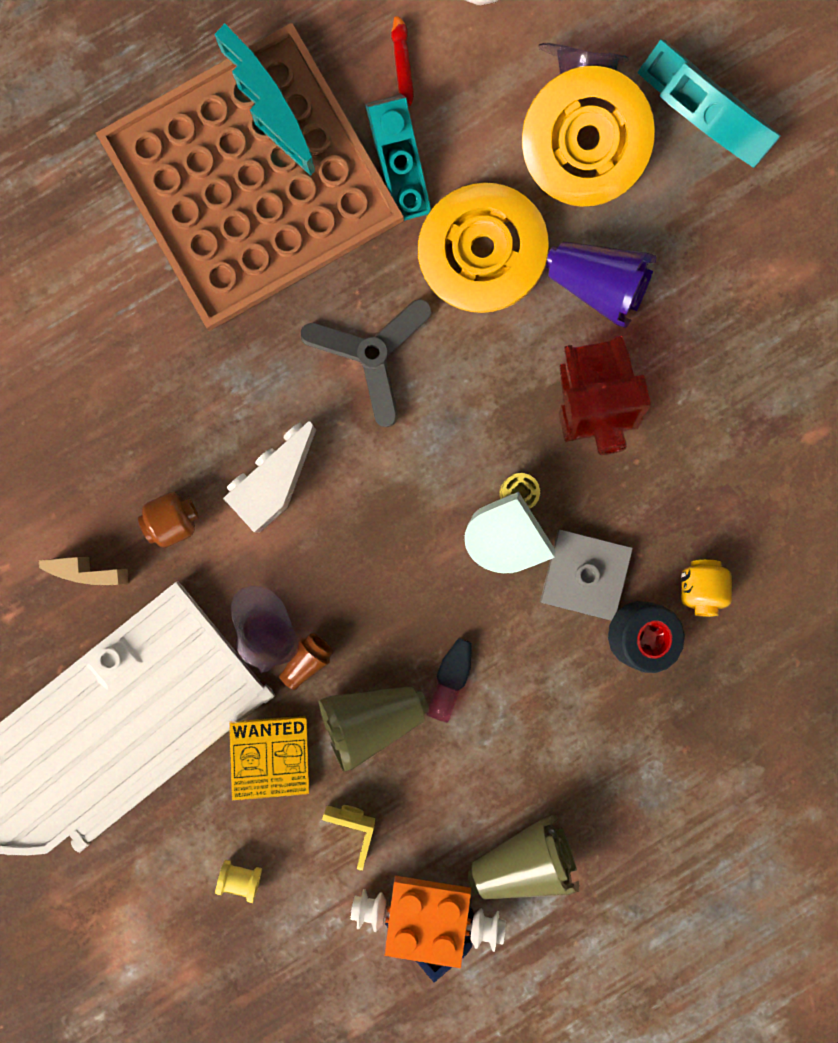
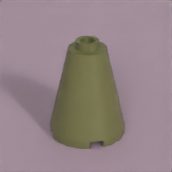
(370, 721)
(527, 865)

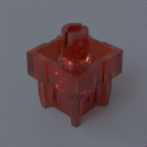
(601, 395)

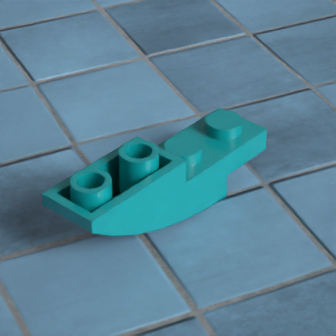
(707, 104)

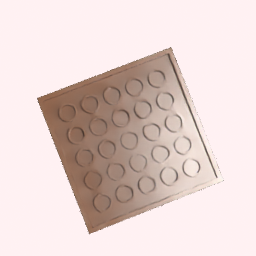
(230, 201)

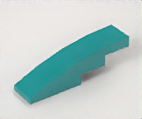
(270, 109)

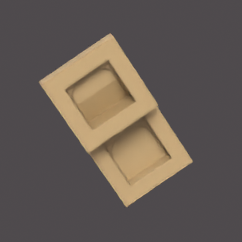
(78, 571)

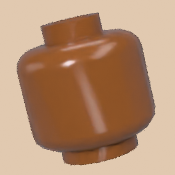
(168, 519)

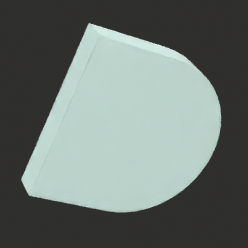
(507, 537)

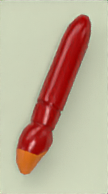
(402, 60)

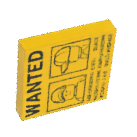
(268, 757)

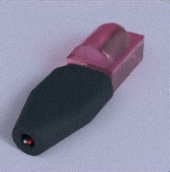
(451, 678)

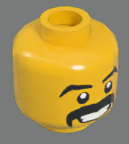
(706, 587)

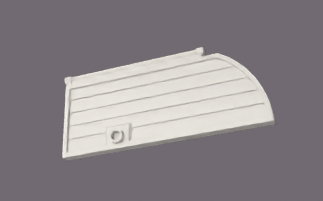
(119, 725)

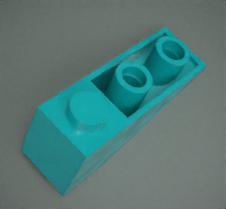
(398, 155)

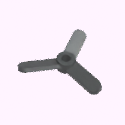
(375, 370)

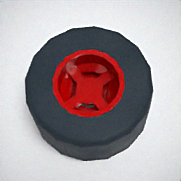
(659, 643)

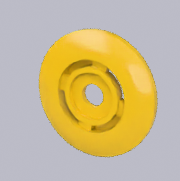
(553, 128)
(489, 281)

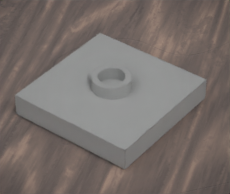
(586, 575)

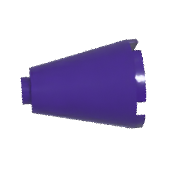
(602, 277)

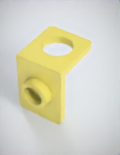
(352, 818)

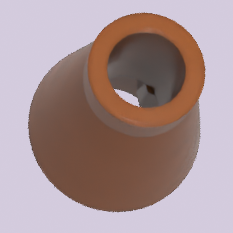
(311, 657)

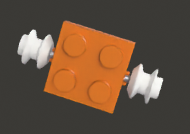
(428, 921)

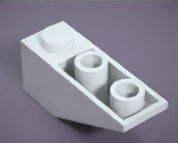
(270, 486)

